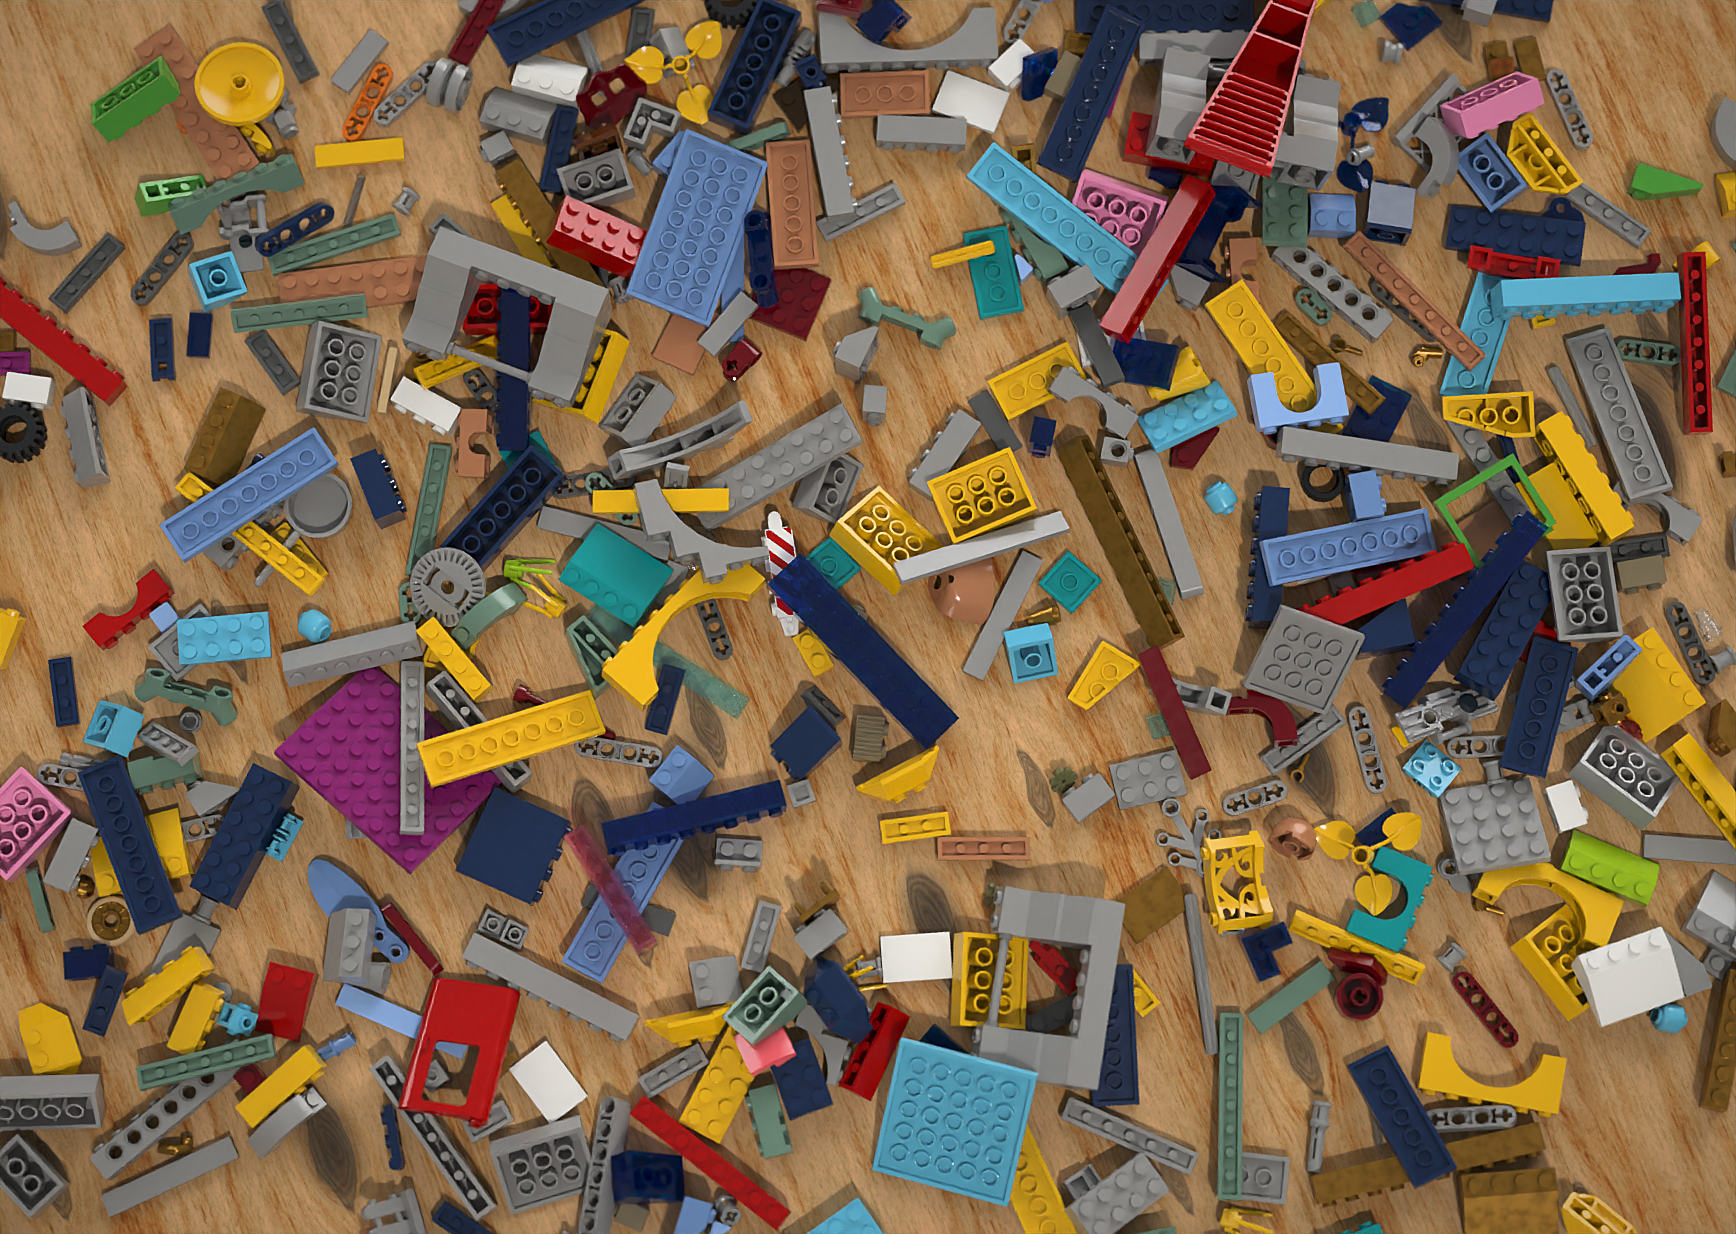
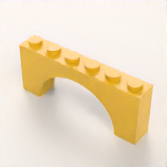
(1593, 908)
(1442, 1075)

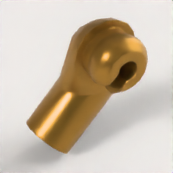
(1424, 353)
(176, 1149)

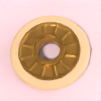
(97, 916)

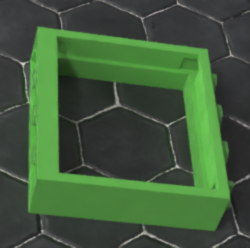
(1511, 460)

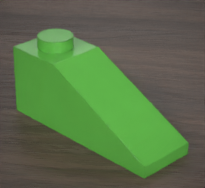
(1654, 184)
(154, 196)

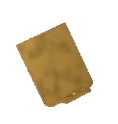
(826, 903)

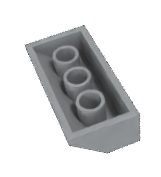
(85, 438)

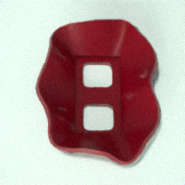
(617, 104)

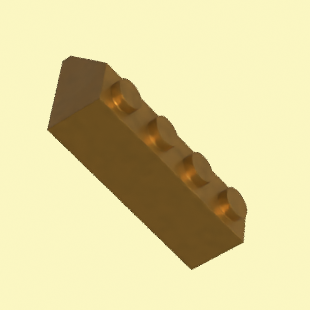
(224, 437)

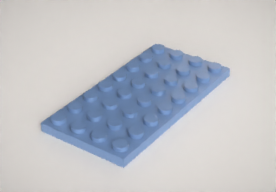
(696, 228)

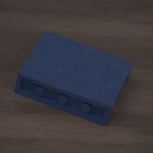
(514, 847)

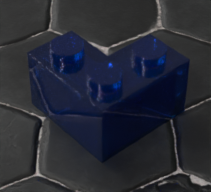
(882, 20)
(1259, 951)

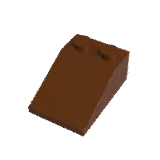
(597, 142)

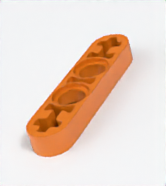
(365, 102)

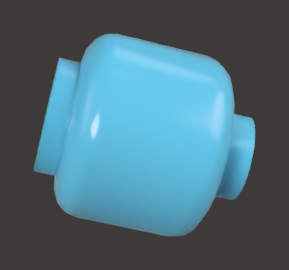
(1220, 498)
(314, 626)
(1669, 1018)

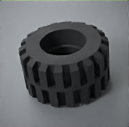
(730, 15)
(34, 437)

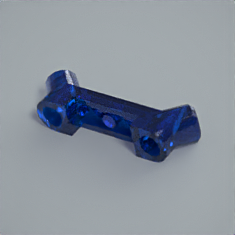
(762, 273)

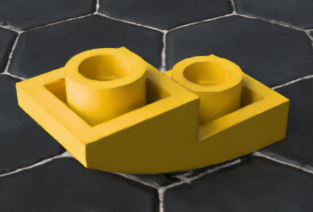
(258, 139)

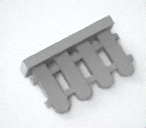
(405, 1212)

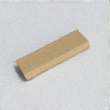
(389, 382)

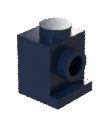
(807, 66)

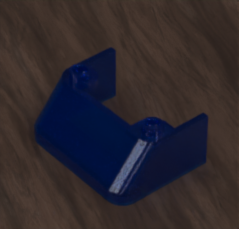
(1225, 208)

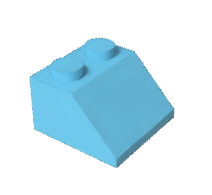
(216, 281)
(1031, 653)
(113, 728)

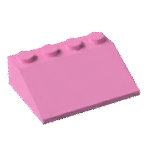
(1120, 208)
(28, 822)

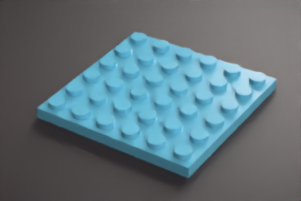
(955, 1121)

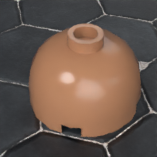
(1294, 837)

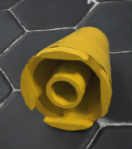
(1187, 377)

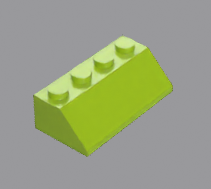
(1610, 868)

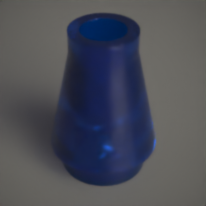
(1167, 177)

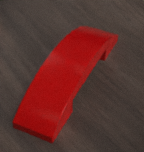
(1511, 266)

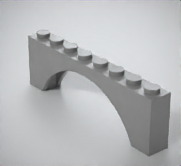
(847, 50)

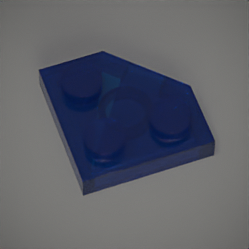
(1410, 23)
(1036, 72)

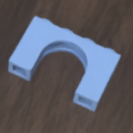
(1272, 415)

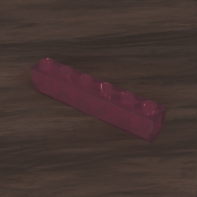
(610, 890)

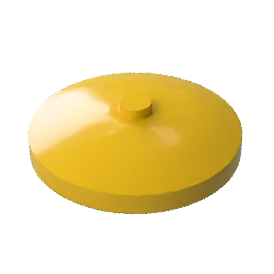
(239, 84)

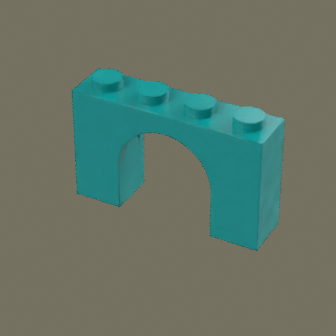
(1413, 878)

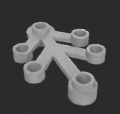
(1190, 841)

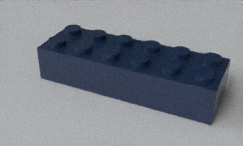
(754, 66)
(506, 508)
(1268, 523)
(1505, 631)
(244, 836)

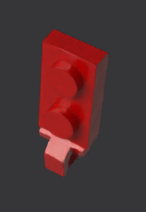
(1055, 967)

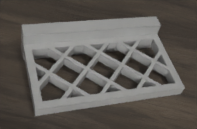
(1427, 109)

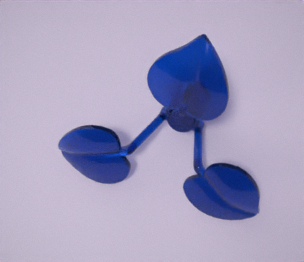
(1373, 117)

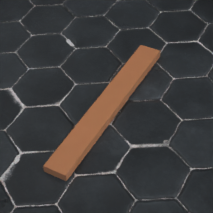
(1414, 301)

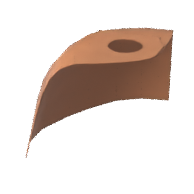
(970, 593)

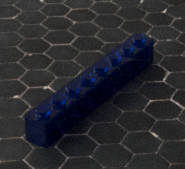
(514, 351)
(693, 817)

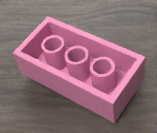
(1492, 105)

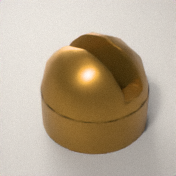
(85, 889)

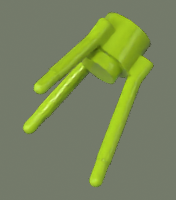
(515, 568)

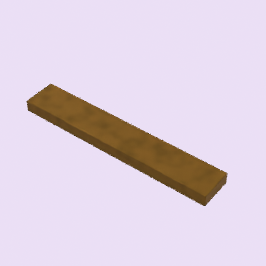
(1318, 354)

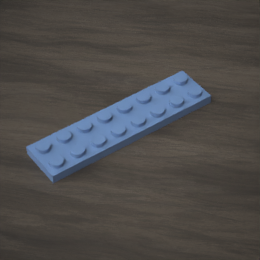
(249, 495)
(1347, 547)
(600, 936)

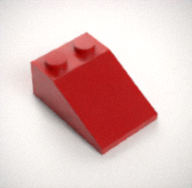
(285, 1001)

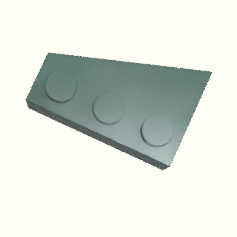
(590, 652)
(162, 772)
(769, 1122)

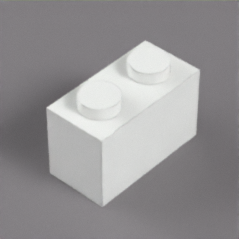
(1008, 67)
(29, 390)
(1565, 806)

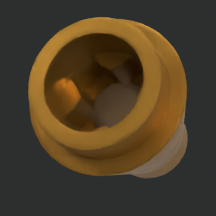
(1048, 614)

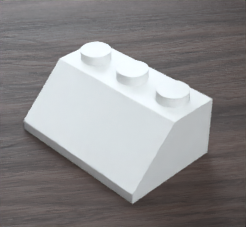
(549, 80)

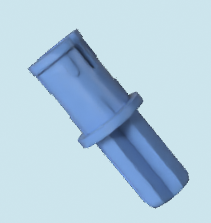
(337, 1046)

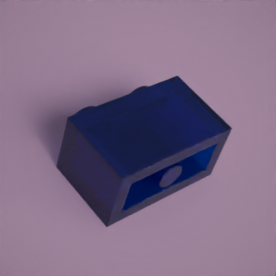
(1042, 437)
(87, 964)

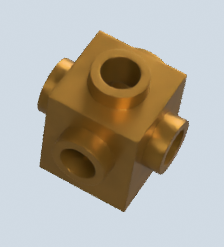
(1609, 708)

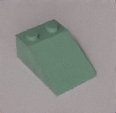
(765, 1007)

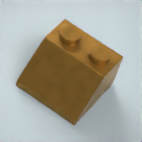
(1722, 729)

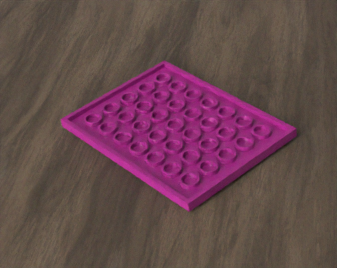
(353, 762)

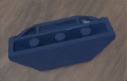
(837, 1000)

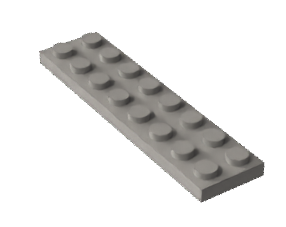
(1618, 415)
(783, 463)

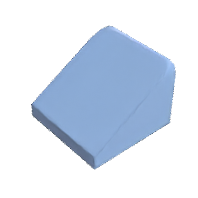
(1023, 269)
(164, 617)
(719, 1228)

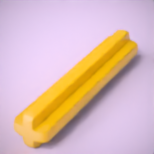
(962, 254)

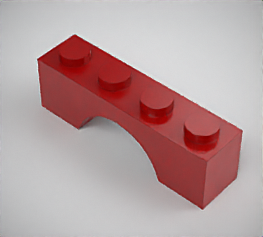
(107, 629)

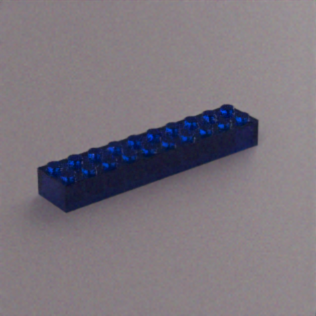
(1466, 608)
(862, 652)

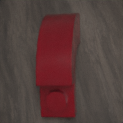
(1270, 709)

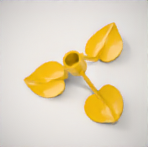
(703, 40)
(1337, 839)

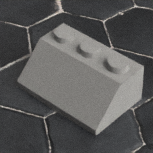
(518, 116)
(598, 180)
(856, 353)
(637, 411)
(828, 489)
(71, 855)
(349, 946)

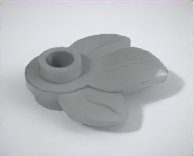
(1458, 883)

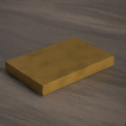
(1152, 905)

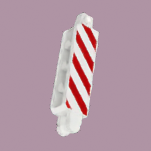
(782, 552)

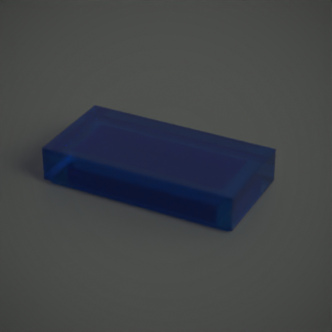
(199, 335)

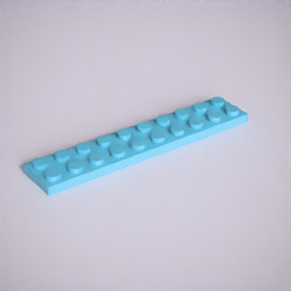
(1053, 217)

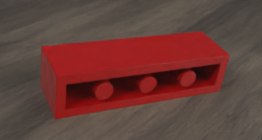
(874, 1052)

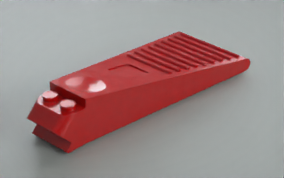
(1252, 99)

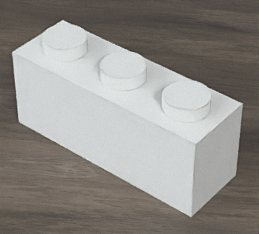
(426, 407)

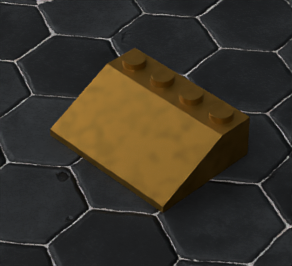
(1510, 1202)

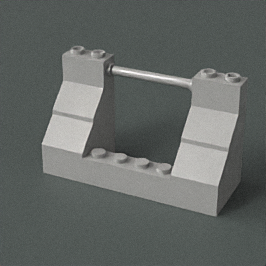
(1305, 148)
(448, 288)
(1068, 922)

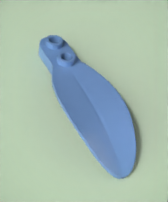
(337, 891)

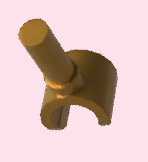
(1342, 346)
(1301, 767)
(1480, 905)

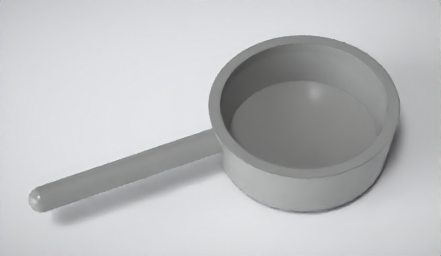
(317, 512)

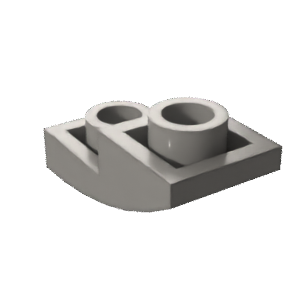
(502, 929)

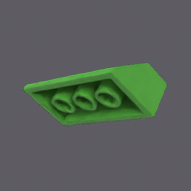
(134, 100)

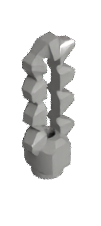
(284, 119)

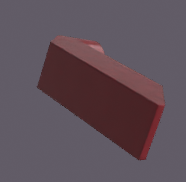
(1650, 267)
(1358, 963)

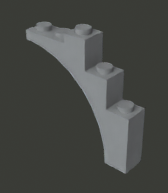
(681, 446)
(713, 558)

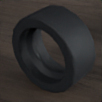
(1318, 496)

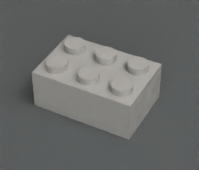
(29, 1177)

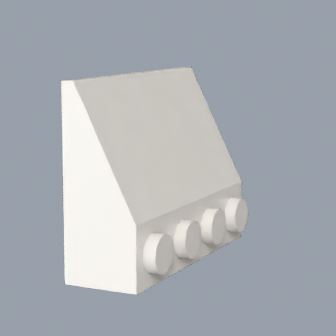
(1629, 976)

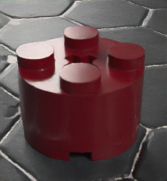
(1350, 1008)

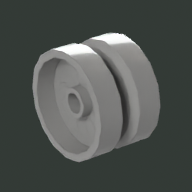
(449, 85)

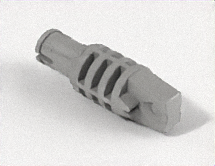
(800, 50)

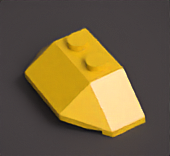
(1539, 158)
(902, 779)
(691, 1025)
(49, 1041)
(1592, 1216)

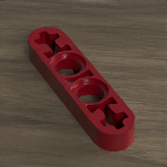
(412, 938)
(1482, 1012)

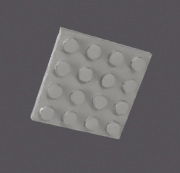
(1303, 659)
(1494, 826)

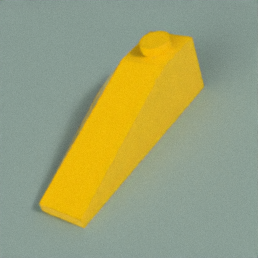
(1497, 413)

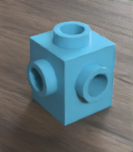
(237, 1019)

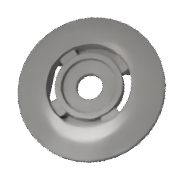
(455, 567)

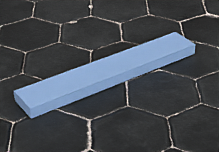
(389, 1016)

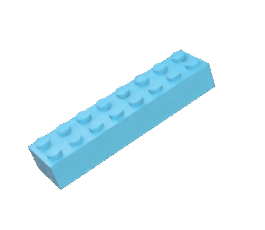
(1585, 295)

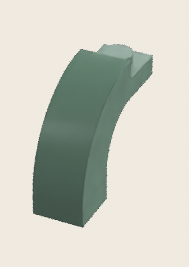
(487, 612)

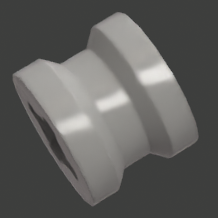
(1392, 52)

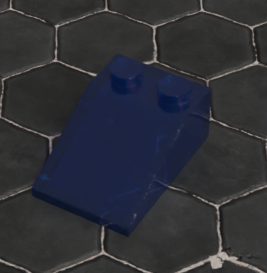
(647, 1178)

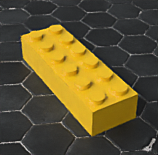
(1588, 485)

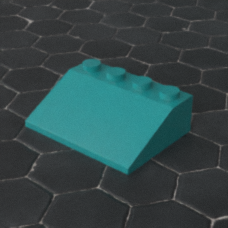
(616, 575)

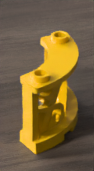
(1260, 902)

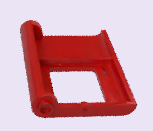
(465, 1016)

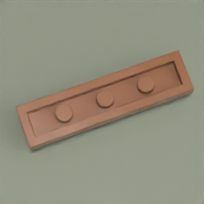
(983, 848)

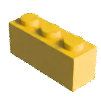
(196, 1018)

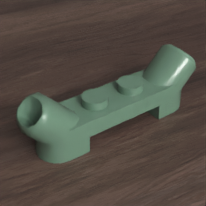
(931, 333)
(159, 683)

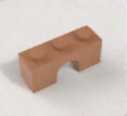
(1241, 253)
(473, 424)

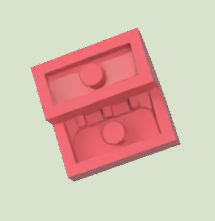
(771, 1050)

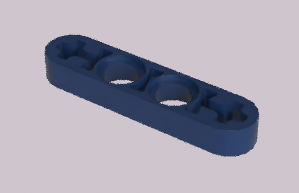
(295, 231)

